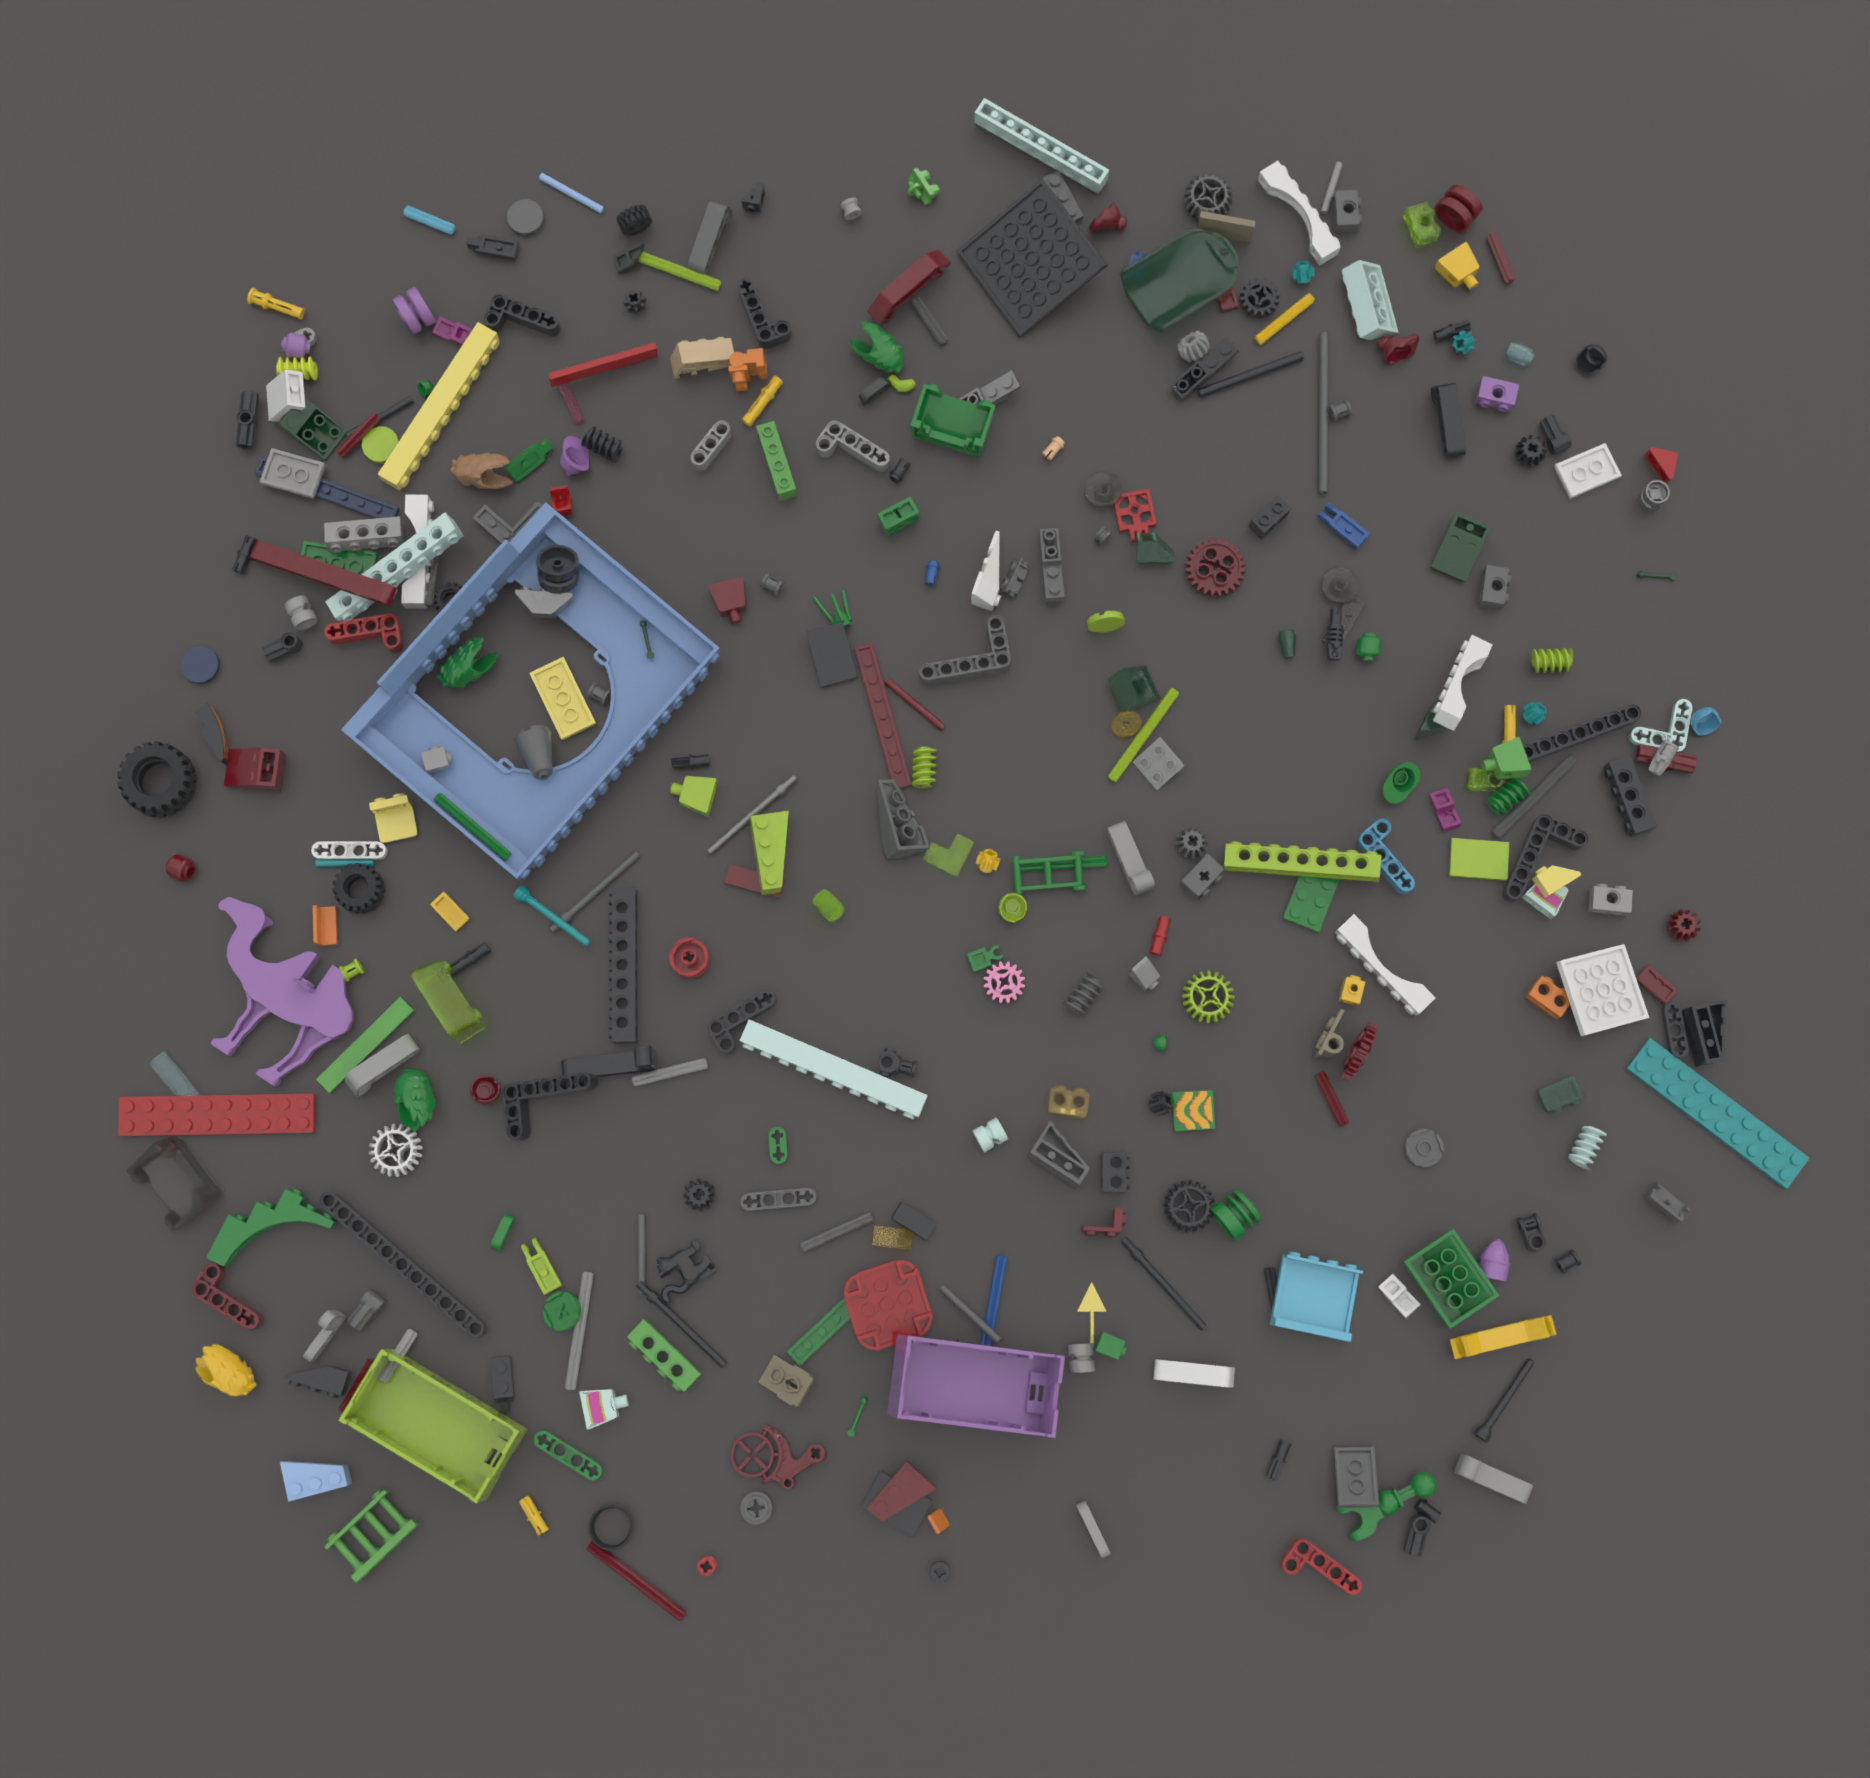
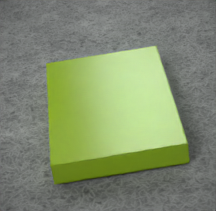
(1479, 859)

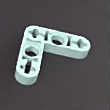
(1664, 735)

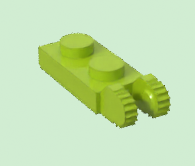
(542, 1268)

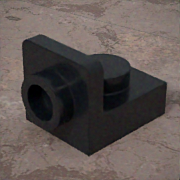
(756, 201)

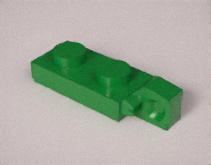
(528, 460)

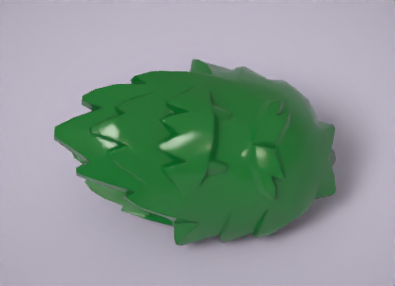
(884, 352)
(461, 667)
(414, 1098)

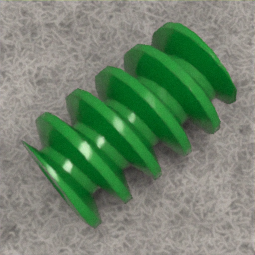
(1506, 795)

